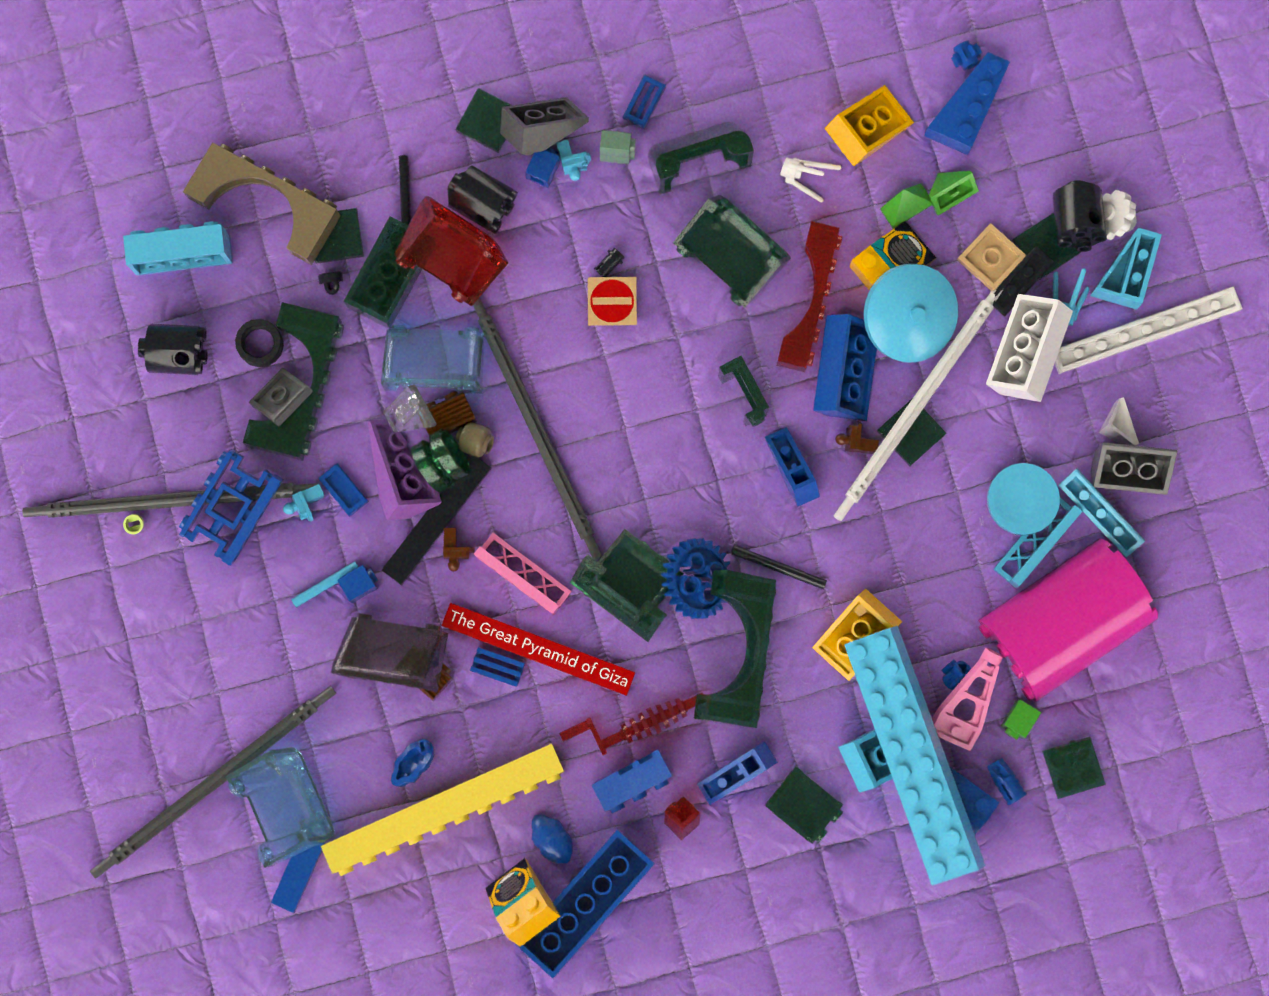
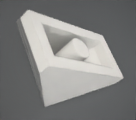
(1119, 425)

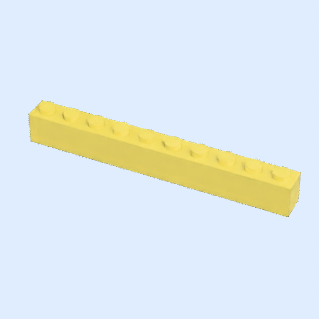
(442, 809)

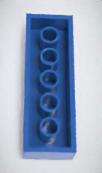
(588, 902)

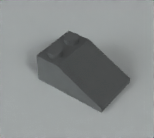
(540, 124)

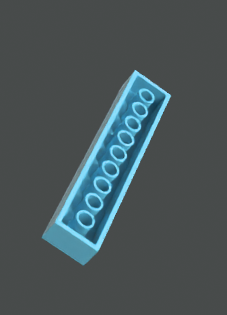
(915, 755)

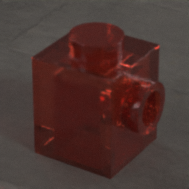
(682, 818)

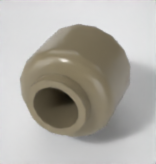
(475, 439)

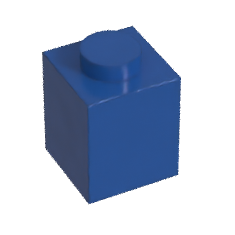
(543, 167)
(358, 583)

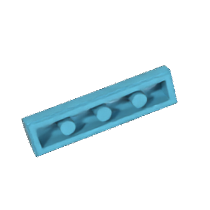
(1101, 512)

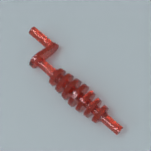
(636, 728)

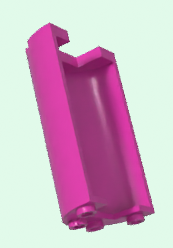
(1070, 618)

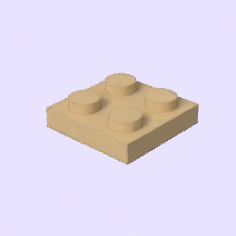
(991, 257)

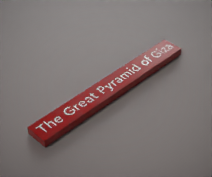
(538, 649)

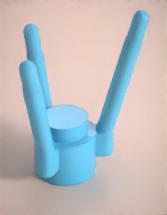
(1071, 305)

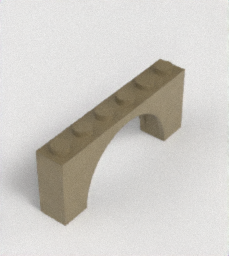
(223, 171)

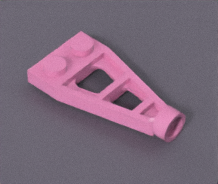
(958, 730)

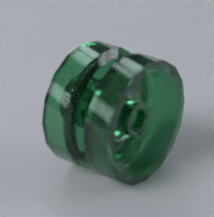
(440, 460)

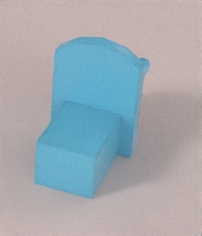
(572, 163)
(301, 502)

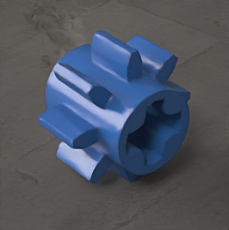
(966, 55)
(954, 673)

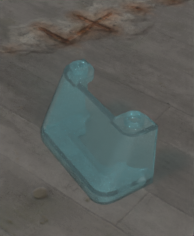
(433, 359)
(283, 804)

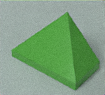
(951, 189)
(906, 205)

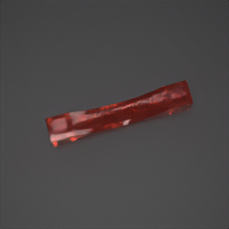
(819, 248)

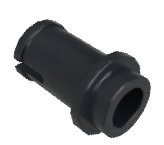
(607, 265)

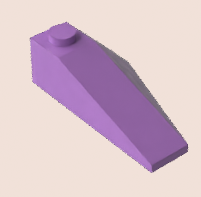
(399, 481)

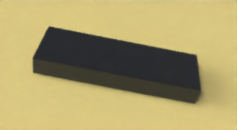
(1021, 279)

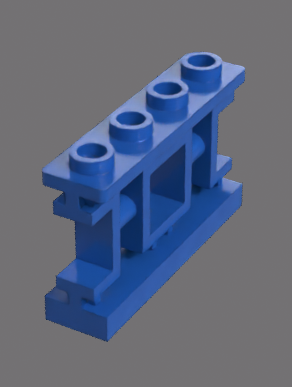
(246, 515)

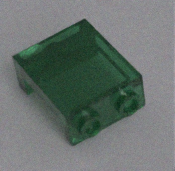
(738, 369)
(804, 806)

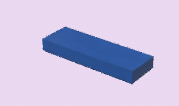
(296, 878)

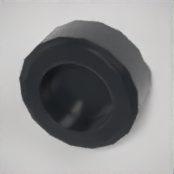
(331, 277)

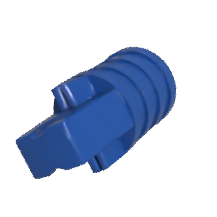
(1006, 781)

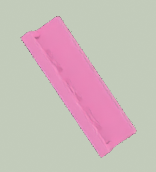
(516, 580)

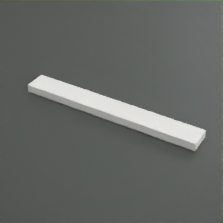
(1147, 329)

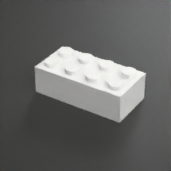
(1029, 347)

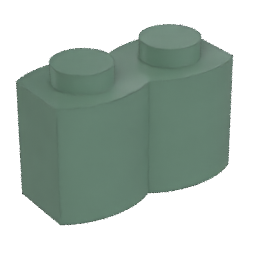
(617, 147)

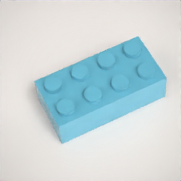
(177, 248)

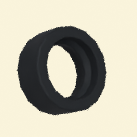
(253, 325)

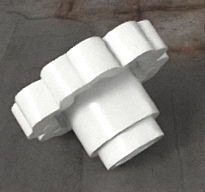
(1118, 213)

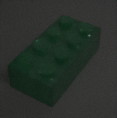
(382, 282)

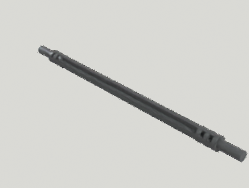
(537, 429)
(152, 501)
(212, 782)

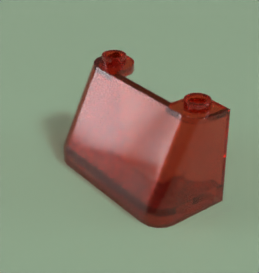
(451, 251)

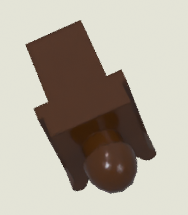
(854, 442)
(452, 552)

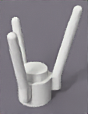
(795, 167)

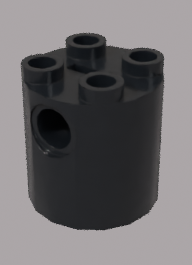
(480, 198)
(1079, 215)
(173, 349)

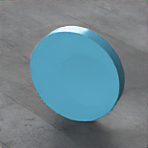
(1023, 499)

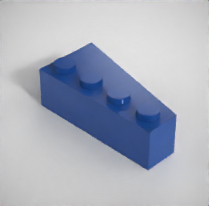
(966, 110)

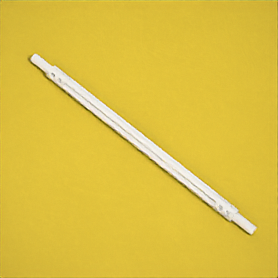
(917, 404)

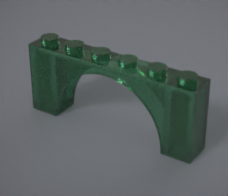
(319, 335)
(753, 601)

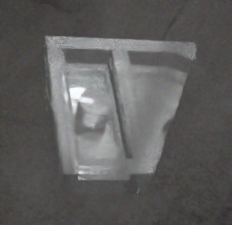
(409, 411)

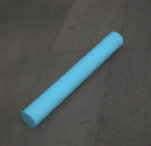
(323, 585)

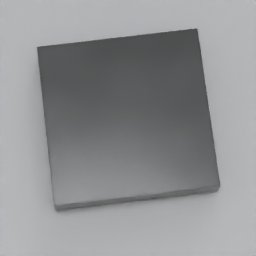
(280, 397)

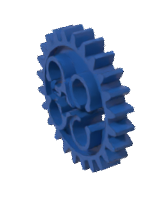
(693, 598)

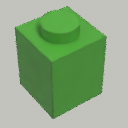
(1020, 720)

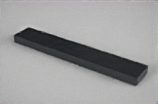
(433, 522)

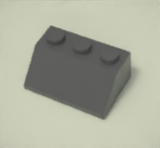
(1133, 468)

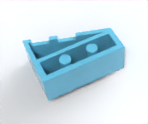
(1130, 271)

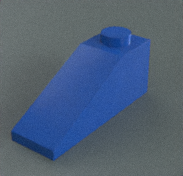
(792, 467)
(737, 773)

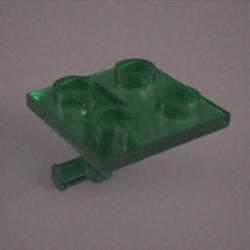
(1073, 767)

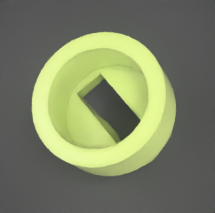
(136, 528)

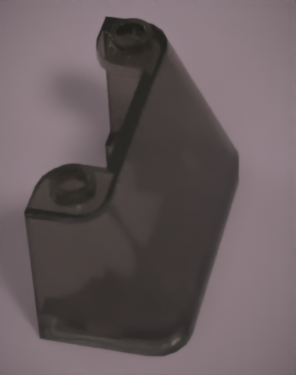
(391, 653)

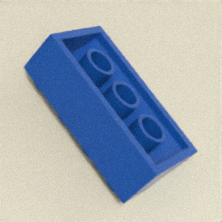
(845, 369)

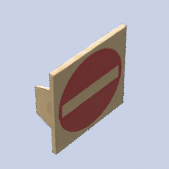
(612, 301)

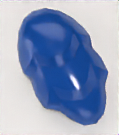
(413, 762)
(551, 839)

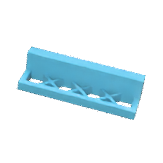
(1040, 551)

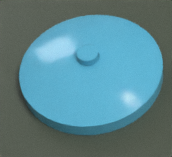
(910, 312)

